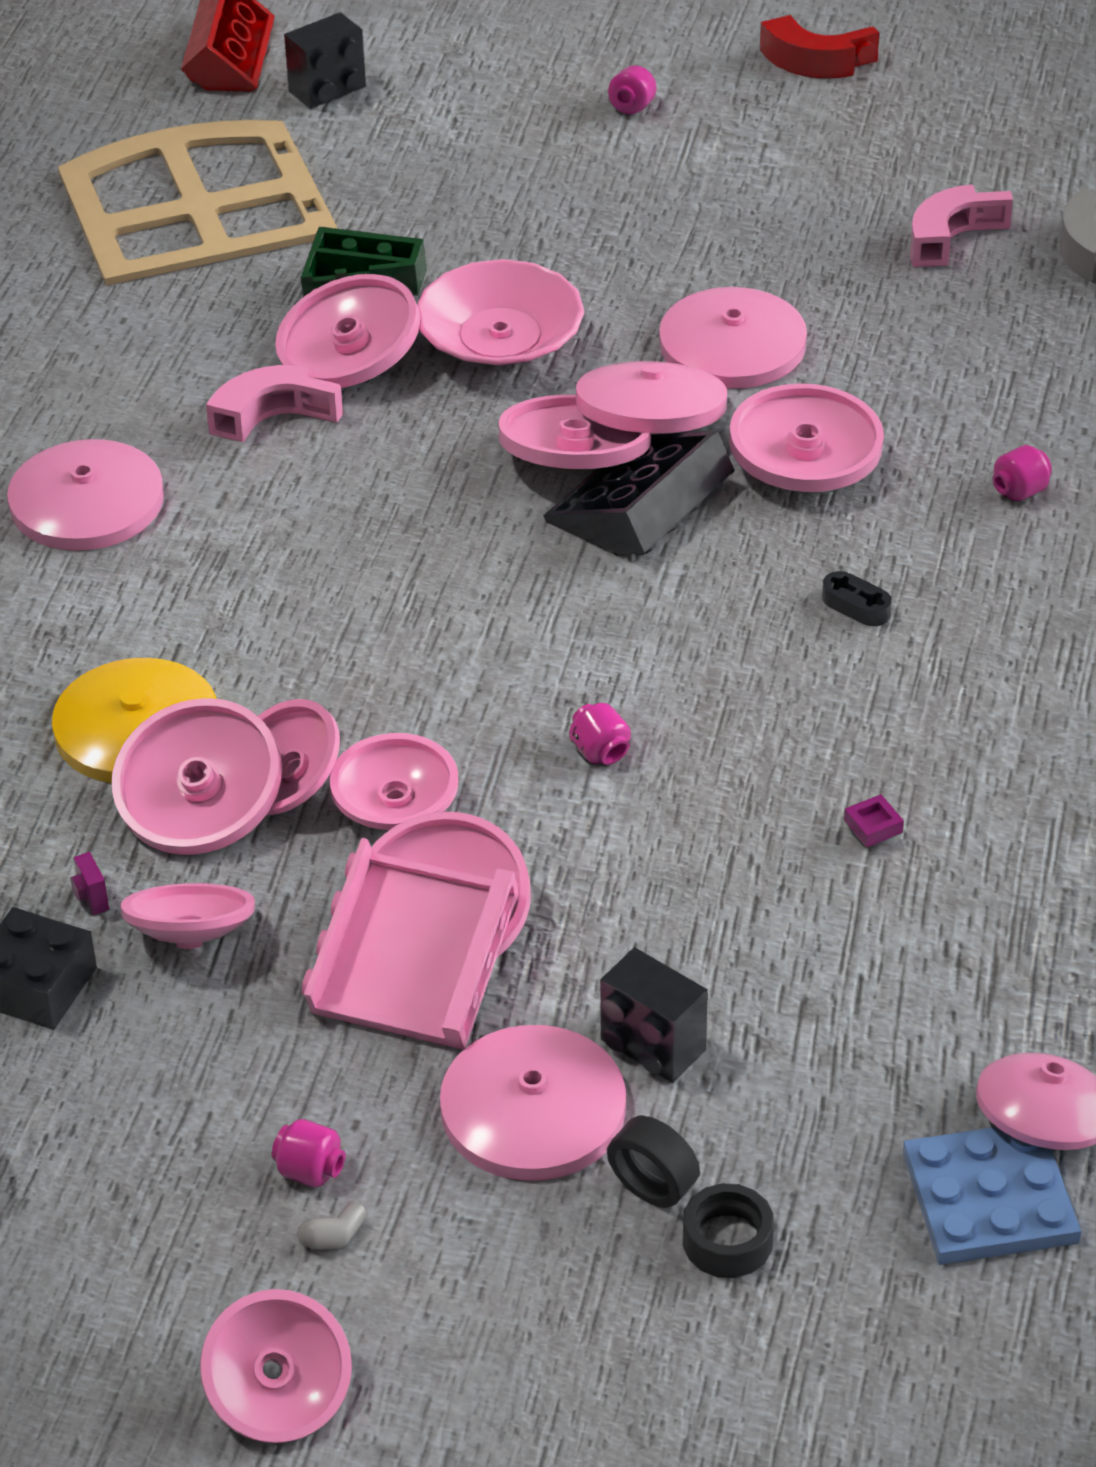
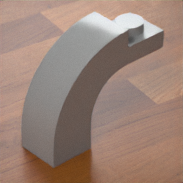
(1079, 234)

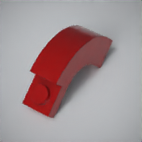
(816, 54)

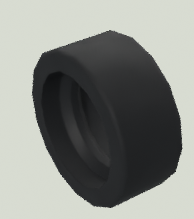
(653, 1161)
(728, 1260)

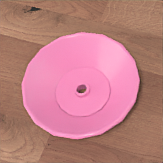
(500, 312)

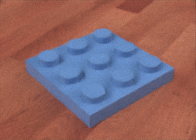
(989, 1195)

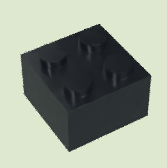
(325, 60)
(42, 966)
(653, 1014)

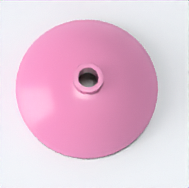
(307, 747)
(393, 779)
(188, 912)
(1040, 1100)
(305, 1345)

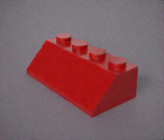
(228, 45)

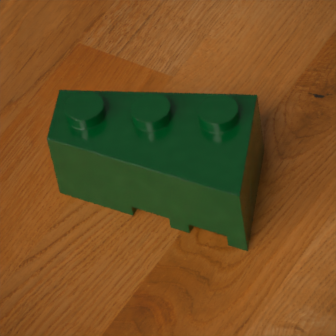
(350, 252)

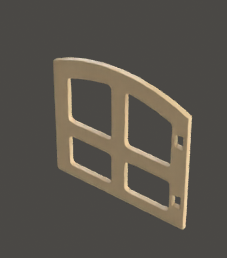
(195, 202)

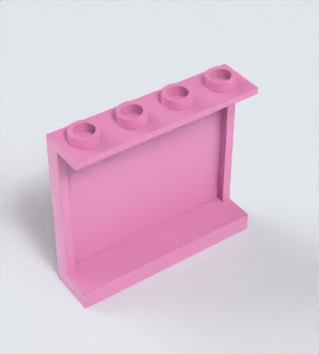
(409, 947)

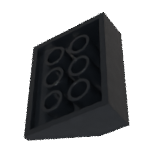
(645, 498)

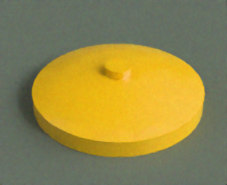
(111, 702)

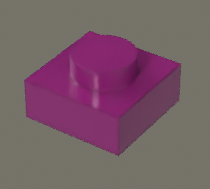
(873, 820)
(89, 884)

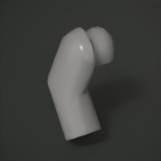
(332, 1232)

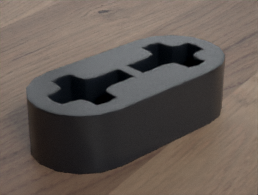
(856, 598)

